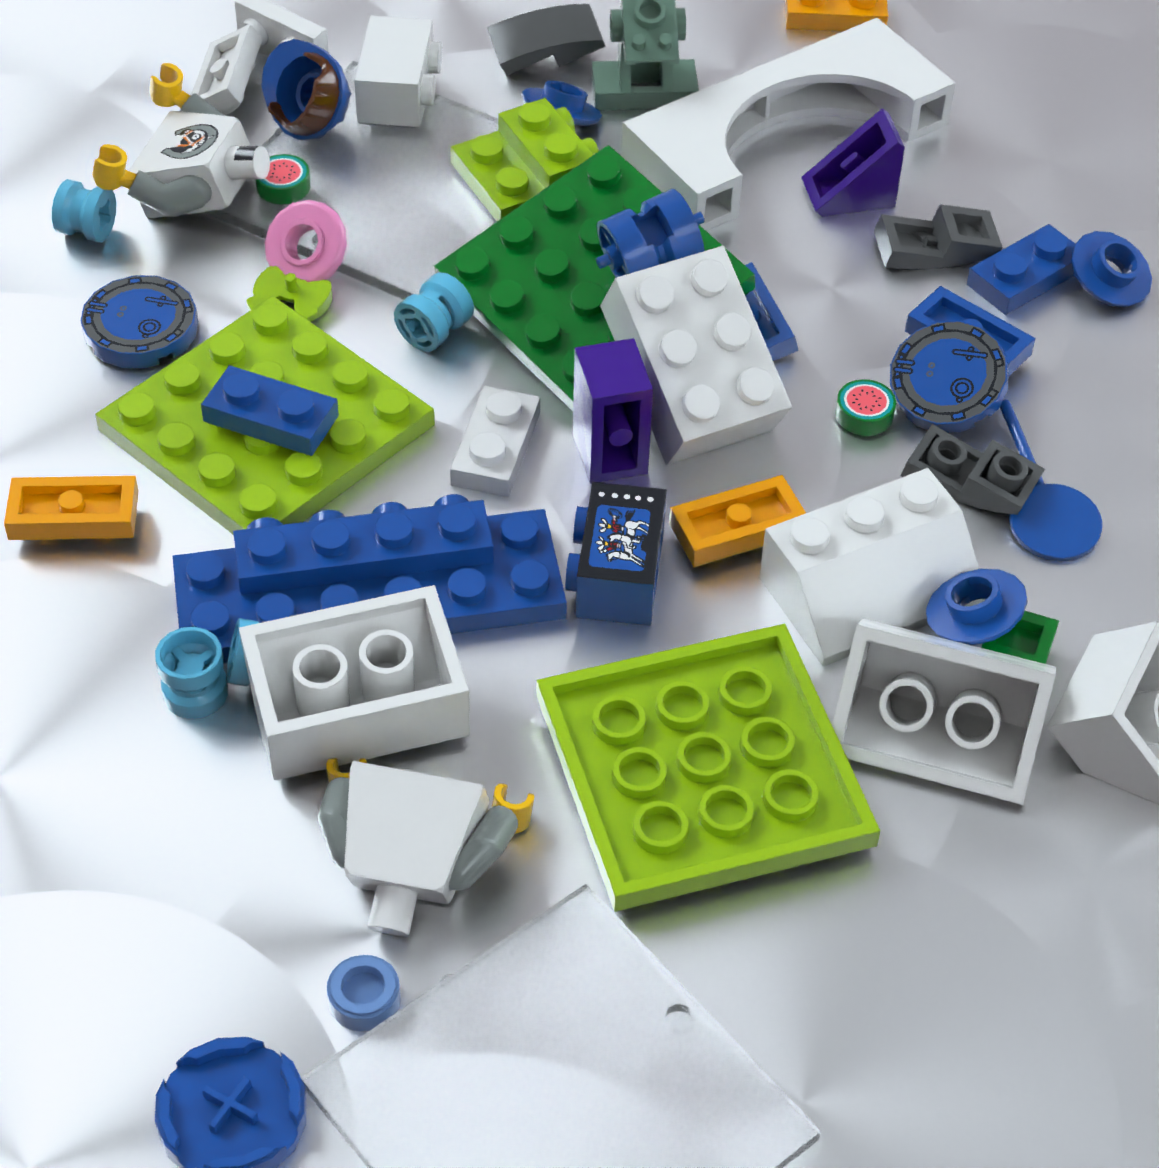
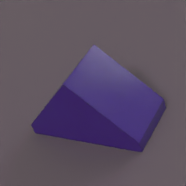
(860, 171)

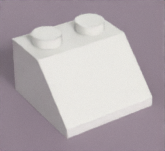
(1113, 710)

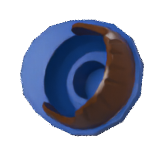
(304, 89)

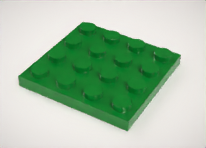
(539, 273)

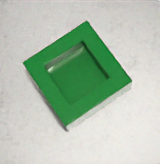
(1029, 639)

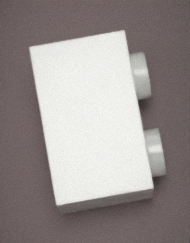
(396, 71)

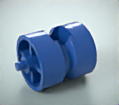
(655, 236)

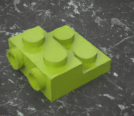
(521, 158)

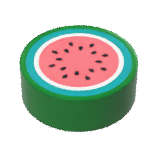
(286, 181)
(865, 407)

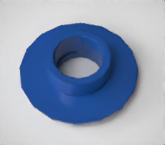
(567, 96)
(1101, 279)
(981, 622)

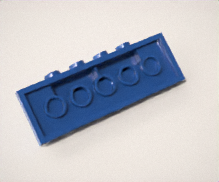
(482, 566)

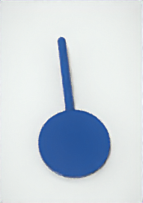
(1055, 519)

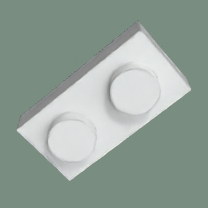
(277, 25)
(227, 69)
(495, 441)

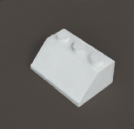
(866, 560)
(355, 681)
(942, 710)

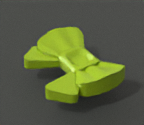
(309, 298)

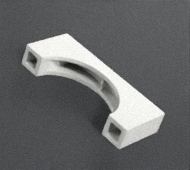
(841, 76)

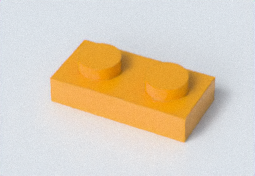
(833, 14)
(71, 507)
(732, 519)

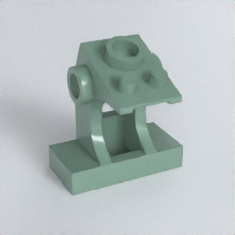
(646, 54)

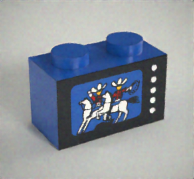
(618, 553)

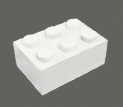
(700, 353)

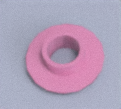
(288, 229)

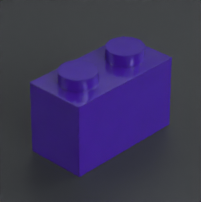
(612, 410)

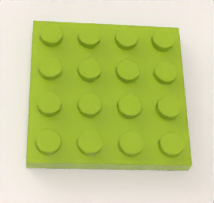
(246, 477)
(704, 766)

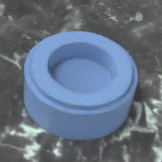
(363, 992)

